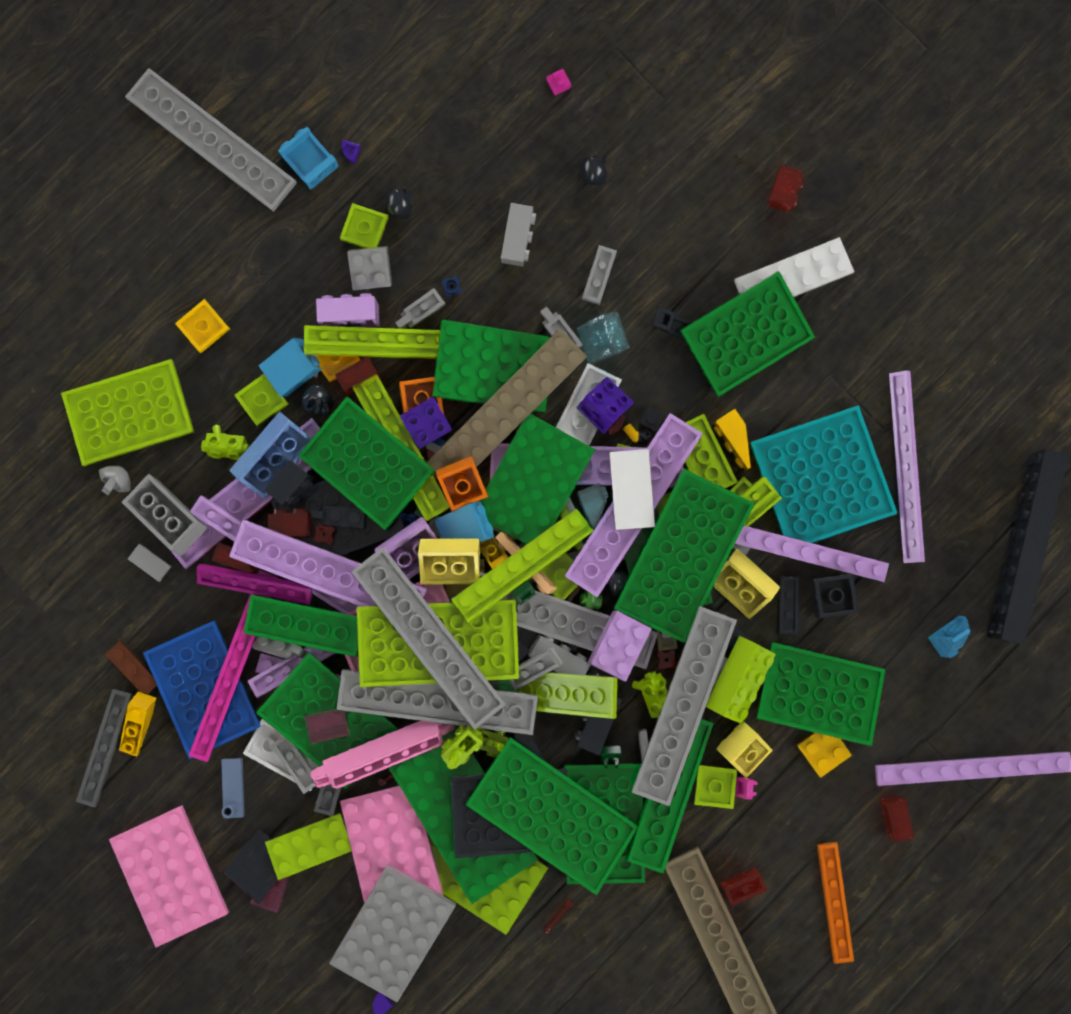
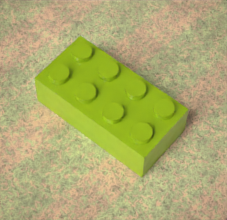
(740, 680)

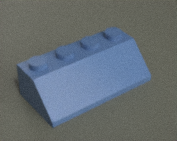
(270, 453)

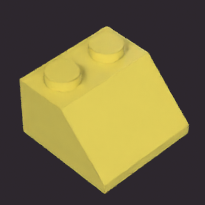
(744, 749)

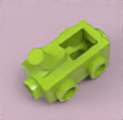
(223, 445)
(653, 690)
(493, 741)
(460, 747)

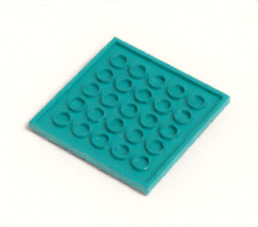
(824, 476)

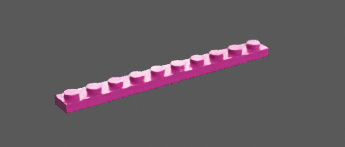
(224, 688)

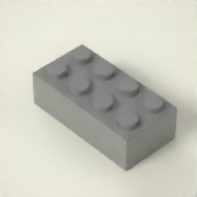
(164, 515)

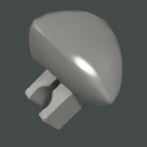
(115, 478)

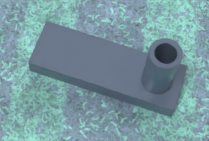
(232, 788)

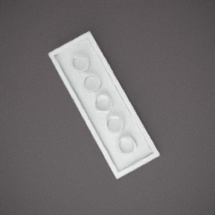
(806, 269)

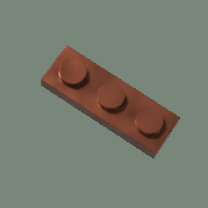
(132, 668)

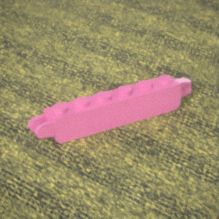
(380, 754)

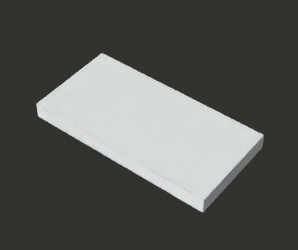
(572, 420)
(632, 489)
(261, 750)

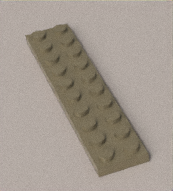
(511, 402)
(718, 934)

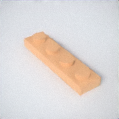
(543, 583)

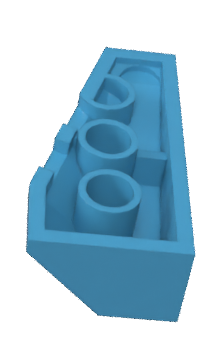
(951, 637)

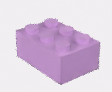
(348, 310)
(405, 545)
(619, 645)

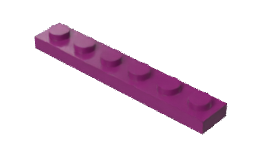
(253, 584)

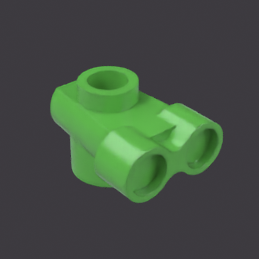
(590, 601)

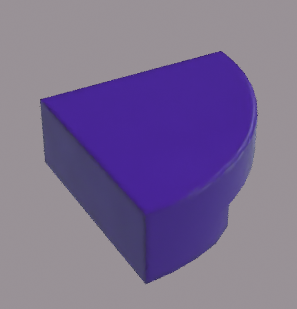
(350, 150)
(381, 1004)

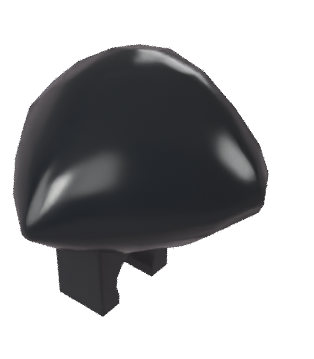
(593, 170)
(398, 203)
(316, 400)
(617, 582)

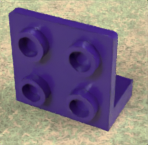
(604, 404)
(425, 422)

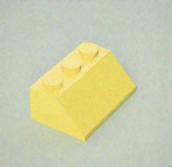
(449, 561)
(745, 584)

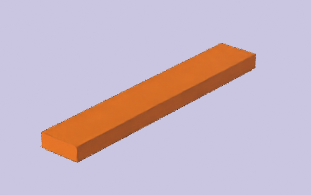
(835, 902)

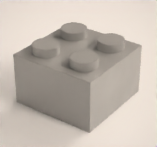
(369, 268)

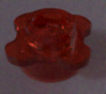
(320, 529)
(671, 662)

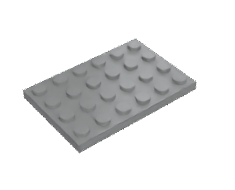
(392, 933)

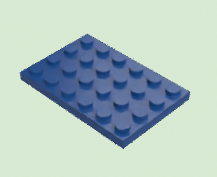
(186, 678)

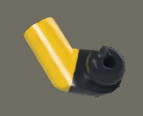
(637, 436)

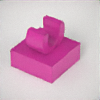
(558, 82)
(744, 787)

